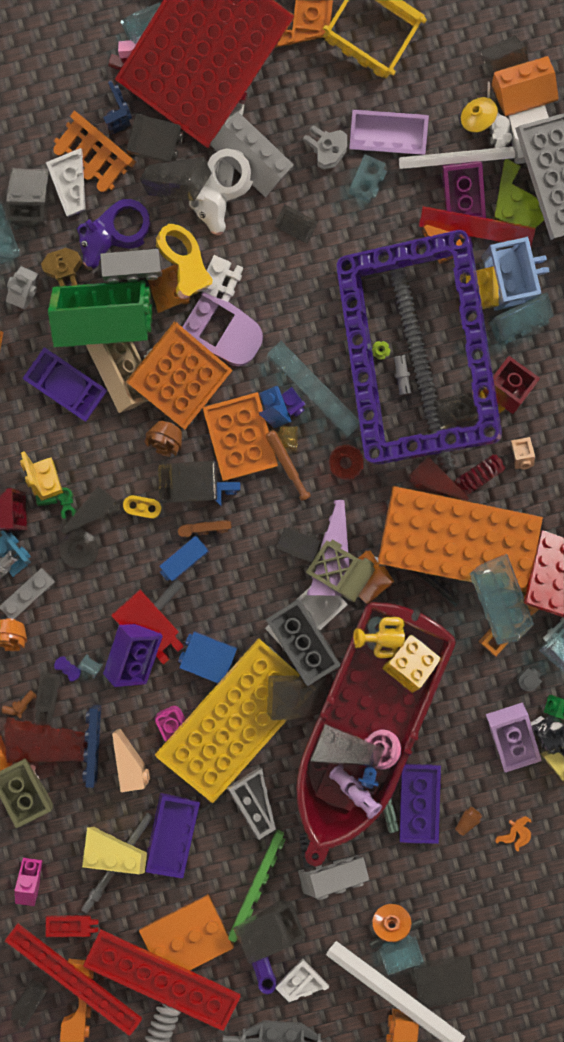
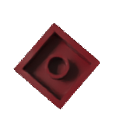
(512, 384)

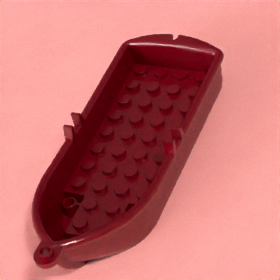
(360, 703)

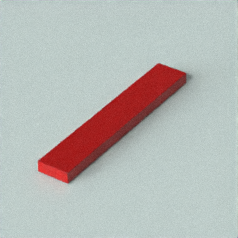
(475, 226)

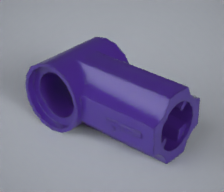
(264, 971)

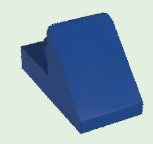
(275, 409)
(230, 489)

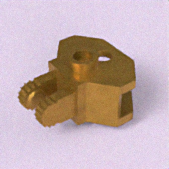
(63, 269)

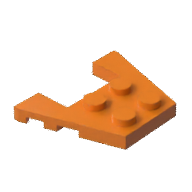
(308, 21)

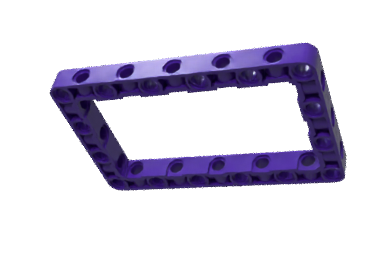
(361, 355)

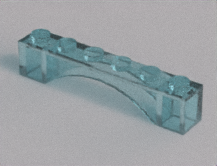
(322, 397)

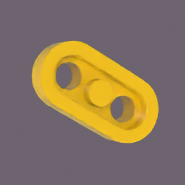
(142, 506)

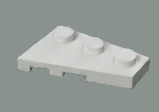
(69, 181)

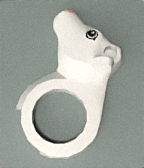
(212, 199)

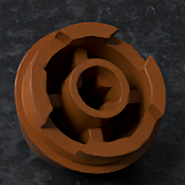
(165, 438)

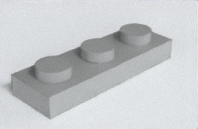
(27, 594)

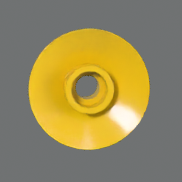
(481, 120)

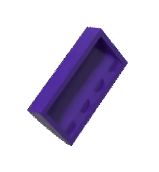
(171, 835)

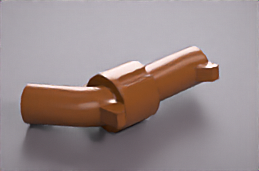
(20, 706)

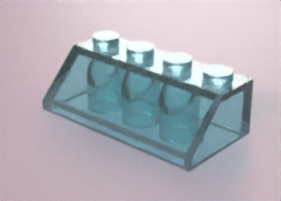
(502, 599)

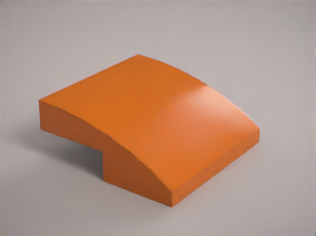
(378, 581)

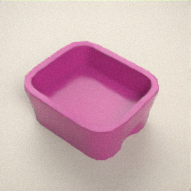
(169, 721)

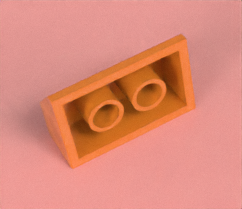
(525, 86)

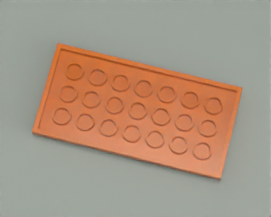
(456, 536)

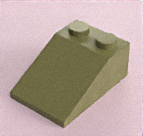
(23, 793)

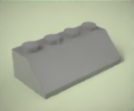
(265, 160)

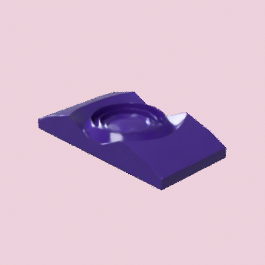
(65, 384)

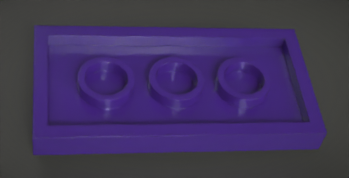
(420, 803)

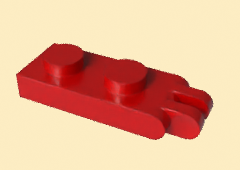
(70, 926)

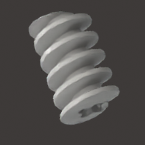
(164, 1024)

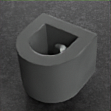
(528, 679)

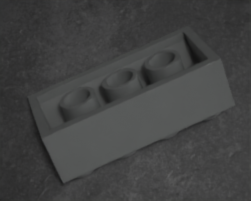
(303, 641)

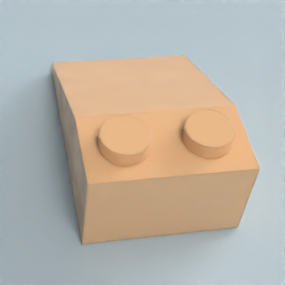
(130, 766)

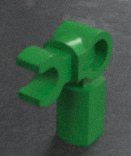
(65, 498)

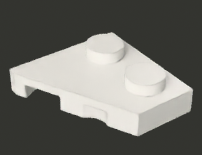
(301, 982)

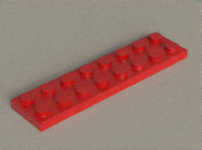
(161, 980)

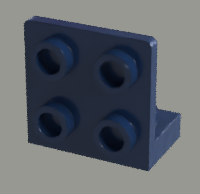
(117, 119)

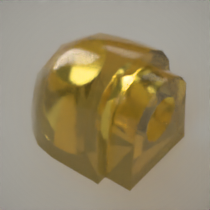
(289, 437)

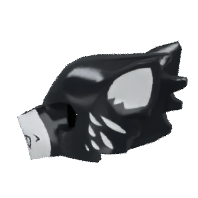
(550, 734)

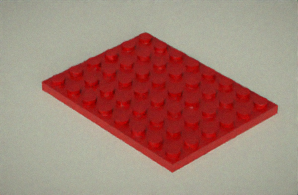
(202, 59)

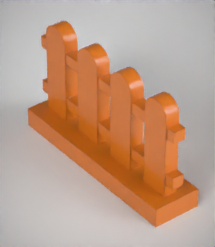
(103, 154)

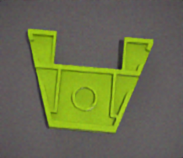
(515, 204)

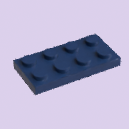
(91, 754)

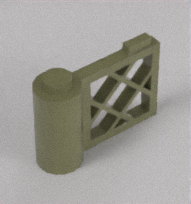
(355, 575)

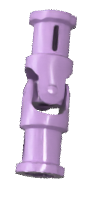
(356, 792)

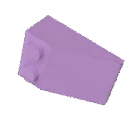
(513, 737)

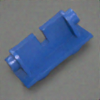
(368, 777)

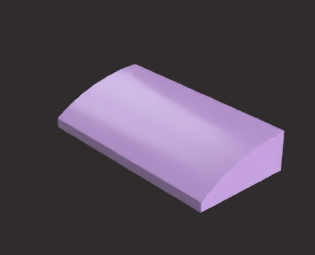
(388, 132)

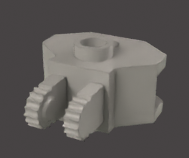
(326, 145)
(22, 287)

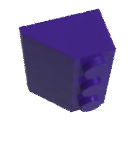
(132, 655)

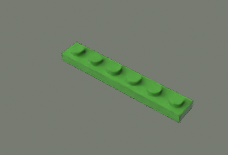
(261, 878)

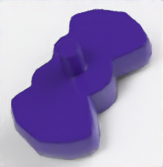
(67, 668)

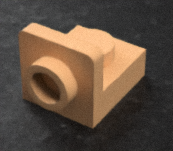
(523, 453)

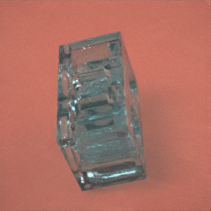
(364, 177)

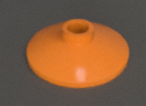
(391, 914)

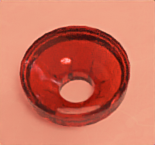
(353, 454)

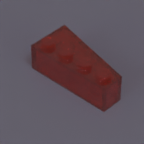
(42, 743)

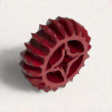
(480, 474)

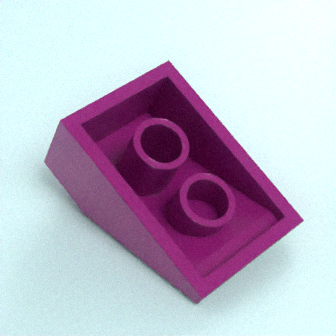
(464, 188)

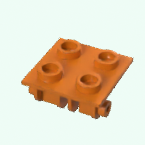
(164, 290)

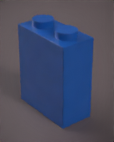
(183, 559)
(207, 657)

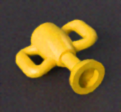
(384, 637)

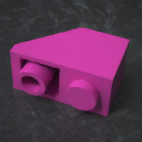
(28, 882)

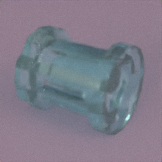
(90, 666)

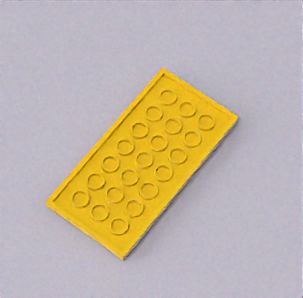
(227, 725)

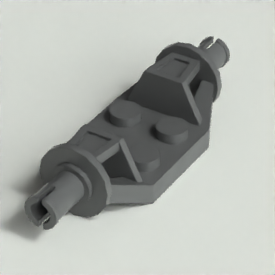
(276, 1032)

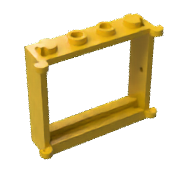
(399, 8)

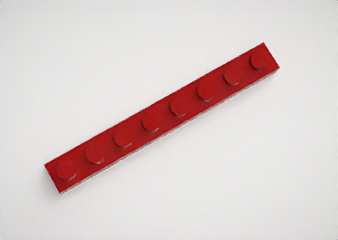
(73, 979)

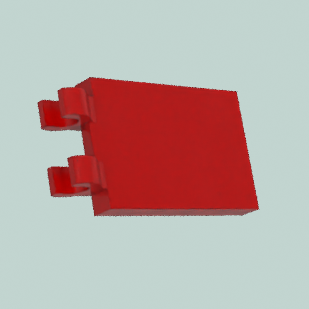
(143, 612)

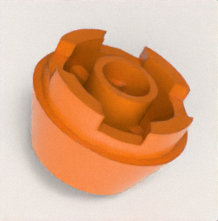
(12, 634)

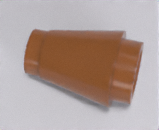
(468, 821)

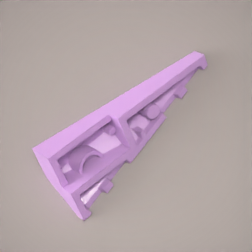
(337, 532)

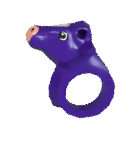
(100, 235)

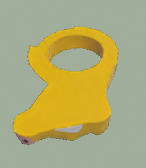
(191, 272)

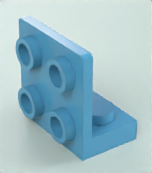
(9, 542)

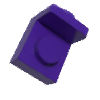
(293, 402)

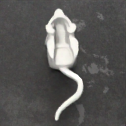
(500, 129)

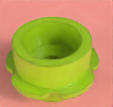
(380, 355)

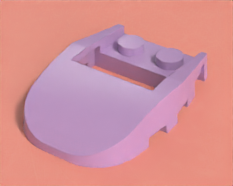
(240, 338)

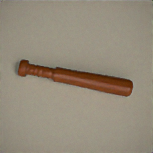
(286, 462)

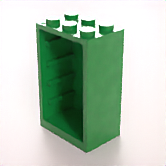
(100, 313)

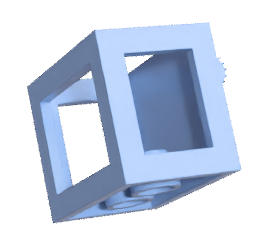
(514, 271)

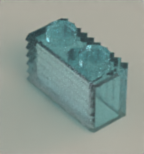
(401, 955)

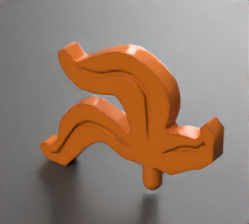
(518, 825)

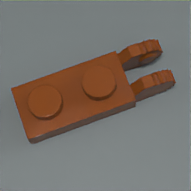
(204, 528)

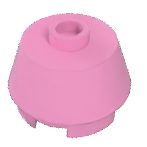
(391, 746)

